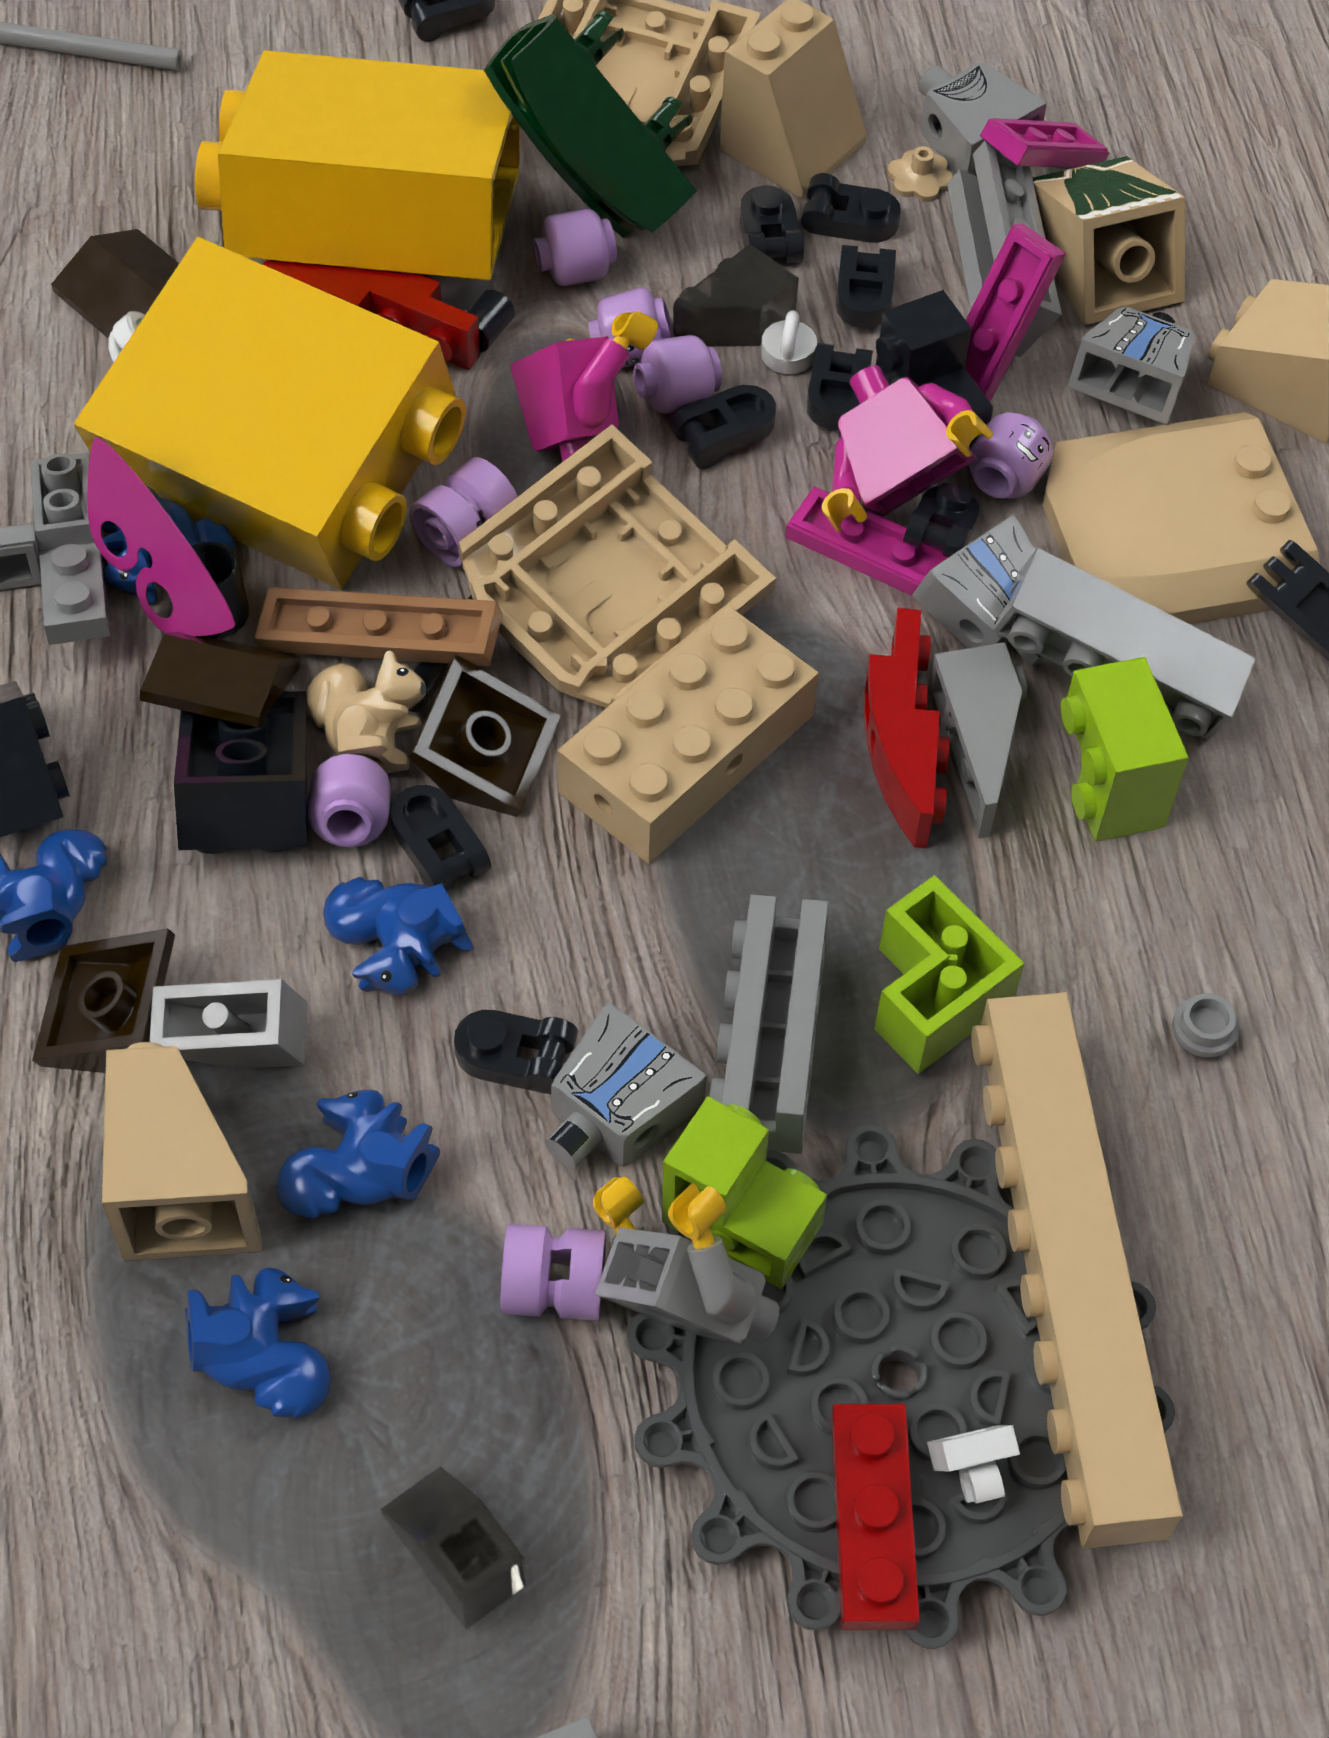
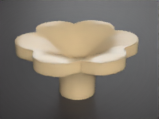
(920, 174)

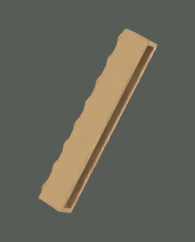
(1075, 1276)

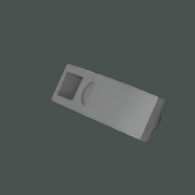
(70, 563)

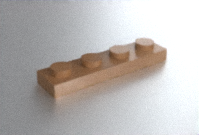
(378, 623)

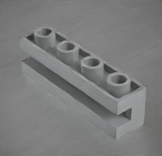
(983, 215)
(1092, 623)
(773, 1018)

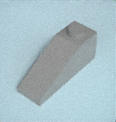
(978, 709)

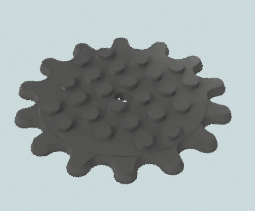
(895, 1274)

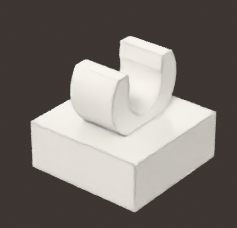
(975, 1458)

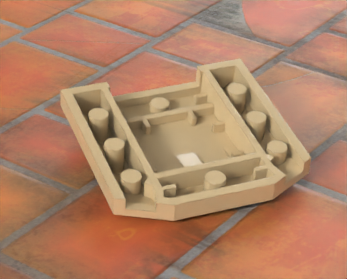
(665, 55)
(1176, 513)
(604, 571)

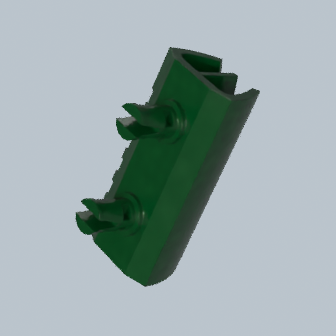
(587, 126)

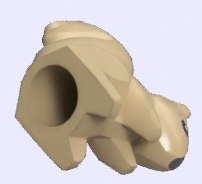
(363, 718)

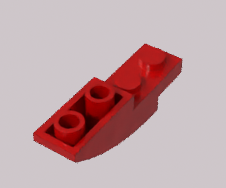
(399, 297)
(903, 733)

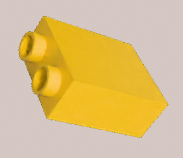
(363, 165)
(277, 411)

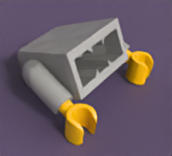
(679, 1278)

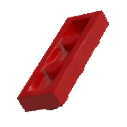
(874, 1517)

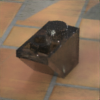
(736, 301)
(457, 1545)

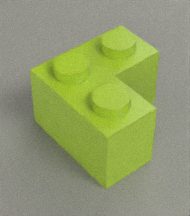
(1127, 746)
(948, 972)
(768, 1209)

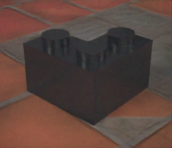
(930, 345)
(27, 783)

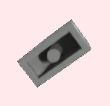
(232, 1023)

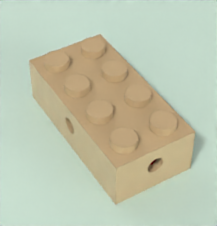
(686, 733)

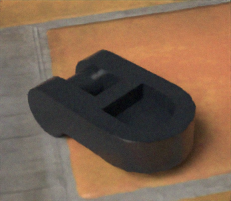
(434, 16)
(849, 211)
(771, 223)
(865, 285)
(829, 384)
(743, 418)
(943, 519)
(428, 819)
(492, 1041)

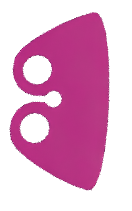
(122, 498)

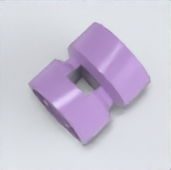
(459, 507)
(528, 1271)

